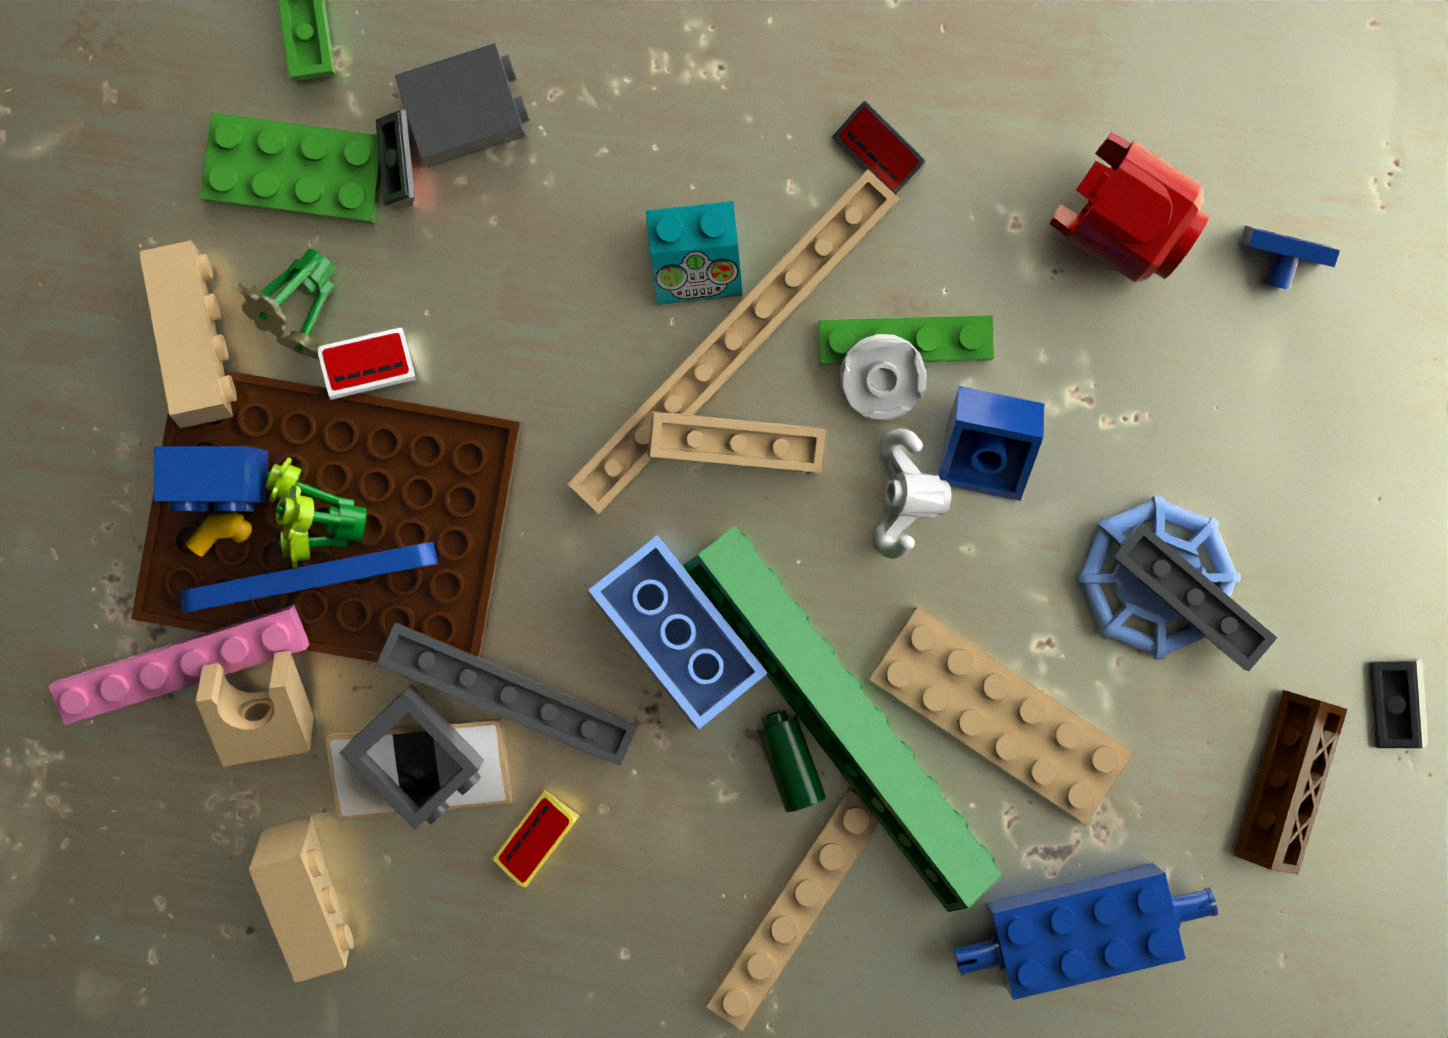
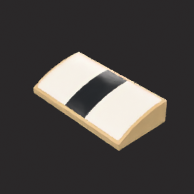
(420, 768)

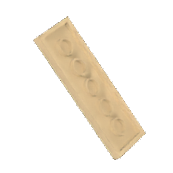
(1000, 715)

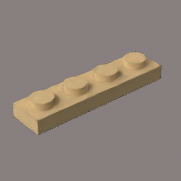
(736, 442)

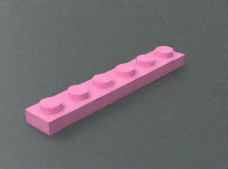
(177, 665)

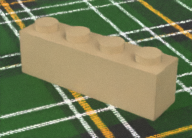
(186, 334)

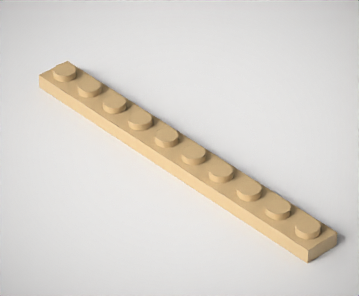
(737, 336)

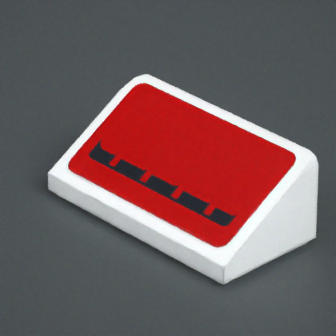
(366, 363)

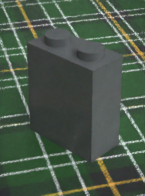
(462, 104)

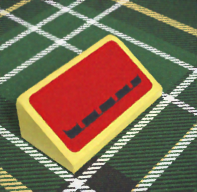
(535, 838)

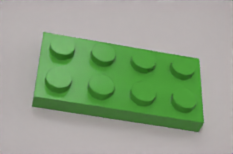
(291, 168)

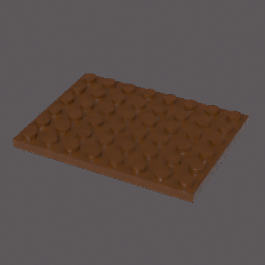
(414, 470)

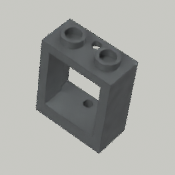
(441, 731)

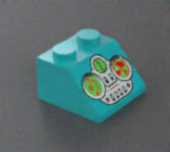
(694, 252)

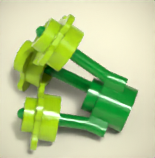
(298, 512)

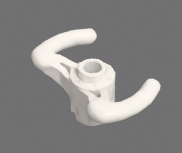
(907, 494)

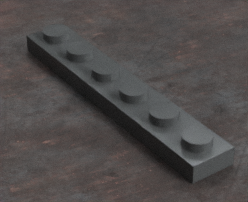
(506, 693)

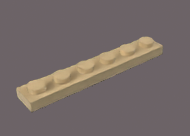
(793, 911)

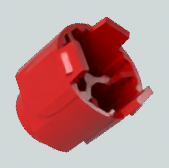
(1137, 213)

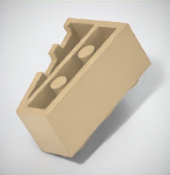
(300, 899)

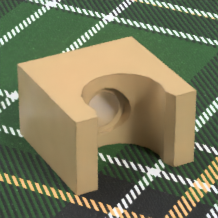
(256, 724)

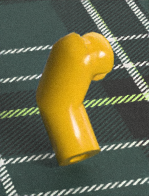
(218, 527)

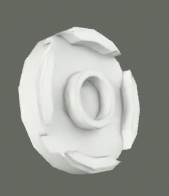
(883, 377)

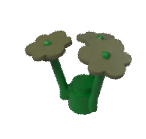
(307, 275)

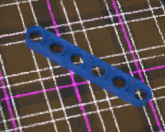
(307, 577)

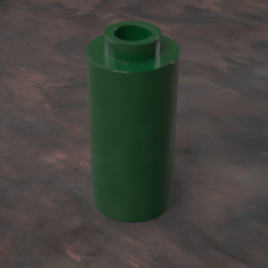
(790, 761)

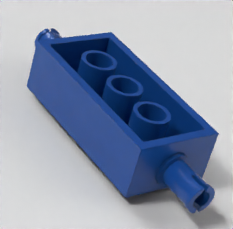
(1085, 931)

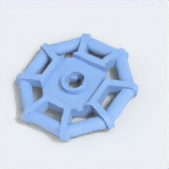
(1136, 597)

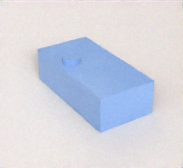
(676, 632)

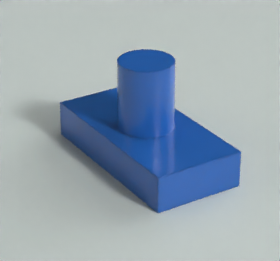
(1286, 254)

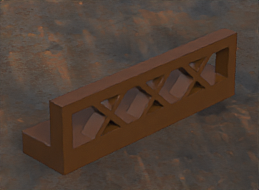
(1286, 781)

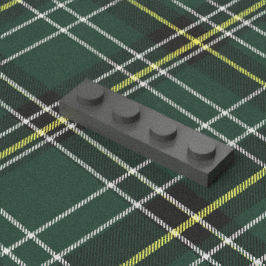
(1193, 597)

